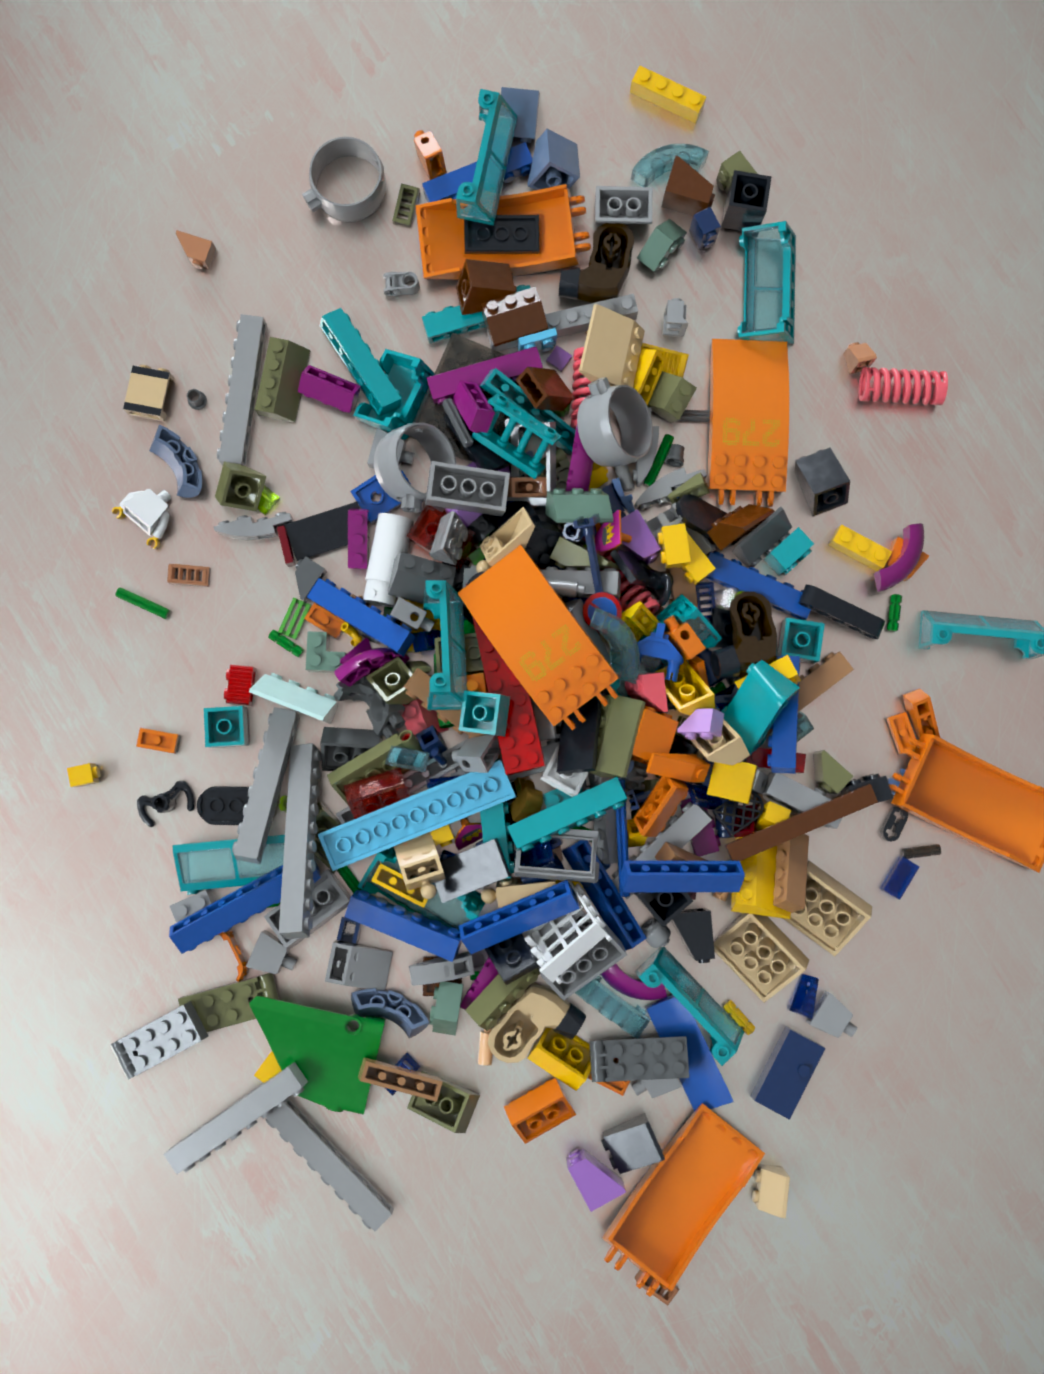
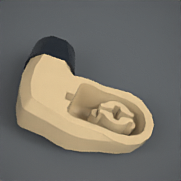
(528, 1018)

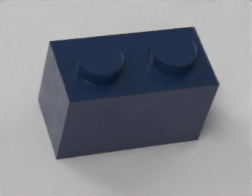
(704, 228)

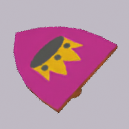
(610, 534)
(468, 834)

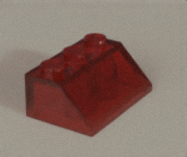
(425, 529)
(376, 792)

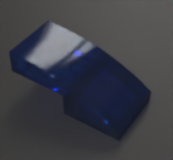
(538, 856)

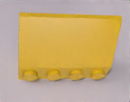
(758, 886)

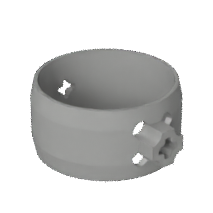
(331, 151)
(596, 429)
(387, 465)

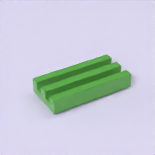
(285, 621)

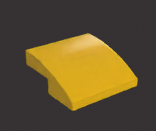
(640, 620)
(732, 781)

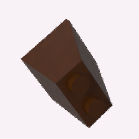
(687, 190)
(481, 283)

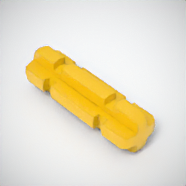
(739, 1017)

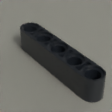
(841, 611)

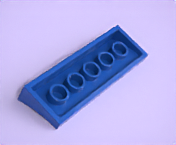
(705, 1080)

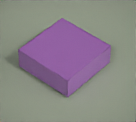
(559, 358)

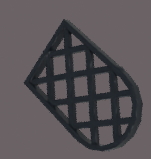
(724, 824)

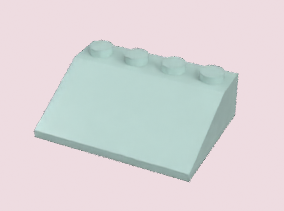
(296, 698)

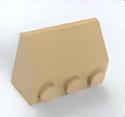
(726, 749)

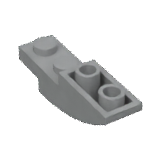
(644, 464)
(659, 490)
(246, 529)
(442, 970)

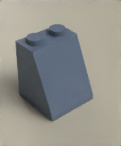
(525, 105)
(554, 162)

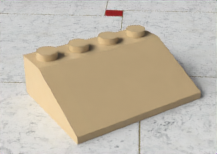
(611, 347)
(830, 911)
(760, 954)

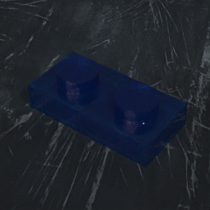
(900, 877)

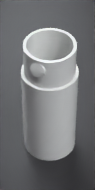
(388, 541)

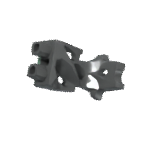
(383, 716)

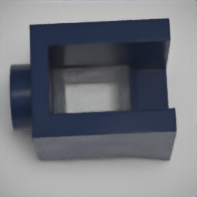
(349, 931)

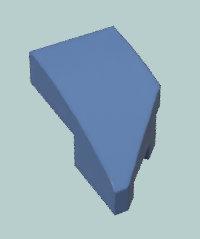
(626, 501)

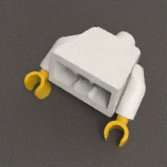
(147, 511)

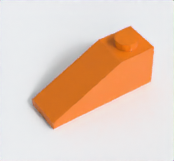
(921, 713)
(678, 766)

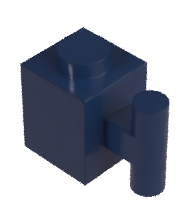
(433, 743)

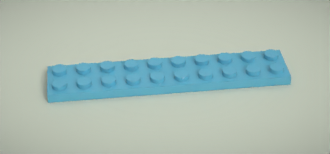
(416, 815)

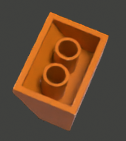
(660, 806)
(539, 1110)

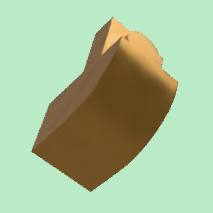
(528, 800)

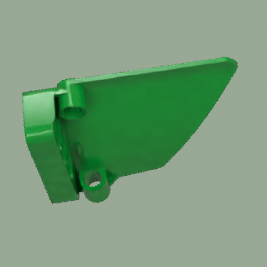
(322, 1048)

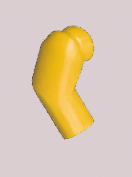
(352, 632)

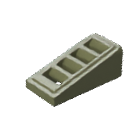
(412, 190)
(694, 486)
(413, 665)

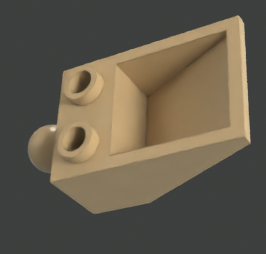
(506, 539)
(417, 859)
(512, 890)

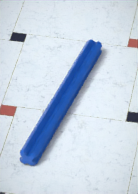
(622, 839)

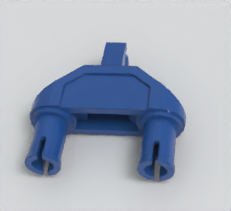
(660, 647)

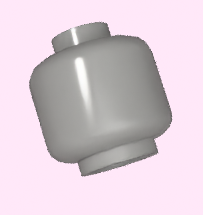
(656, 934)

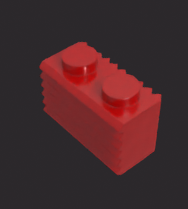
(239, 683)

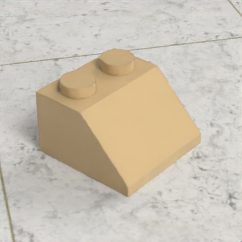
(771, 1190)

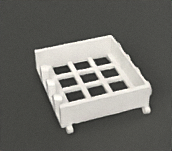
(572, 952)

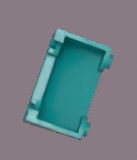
(409, 377)
(758, 703)

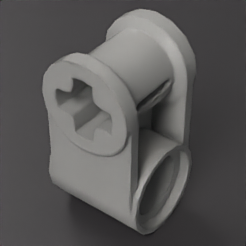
(397, 281)

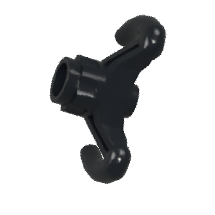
(661, 582)
(164, 801)

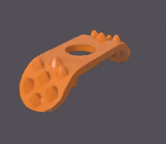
(242, 969)

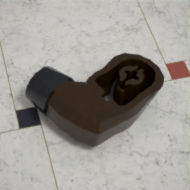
(607, 266)
(752, 637)

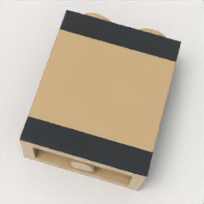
(147, 392)

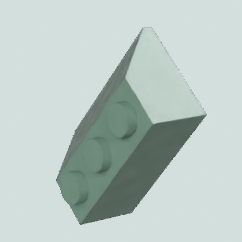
(569, 505)

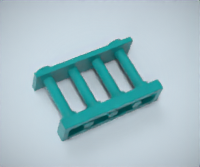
(508, 451)

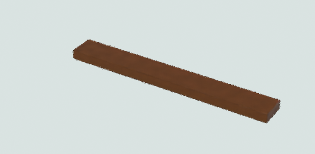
(801, 823)

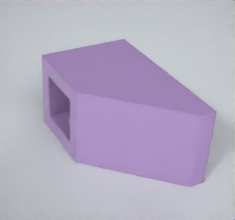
(703, 724)

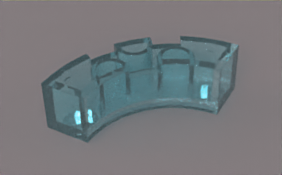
(662, 160)
(623, 644)
(614, 1007)

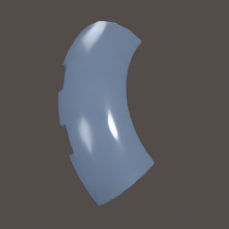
(180, 459)
(392, 1007)

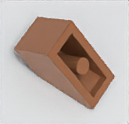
(198, 250)
(859, 356)
(527, 487)

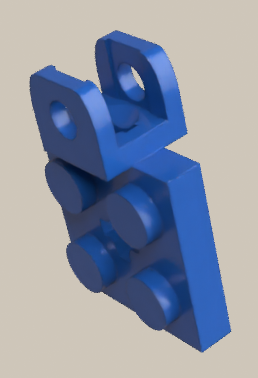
(364, 494)

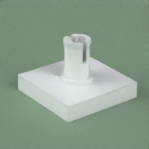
(567, 783)

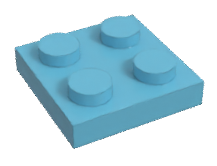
(543, 340)

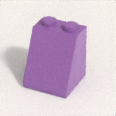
(643, 542)
(594, 1179)

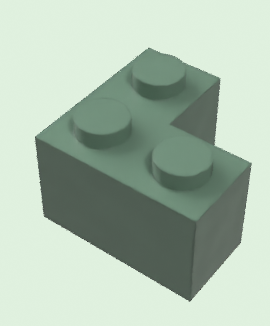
(661, 243)
(318, 654)
(446, 1012)

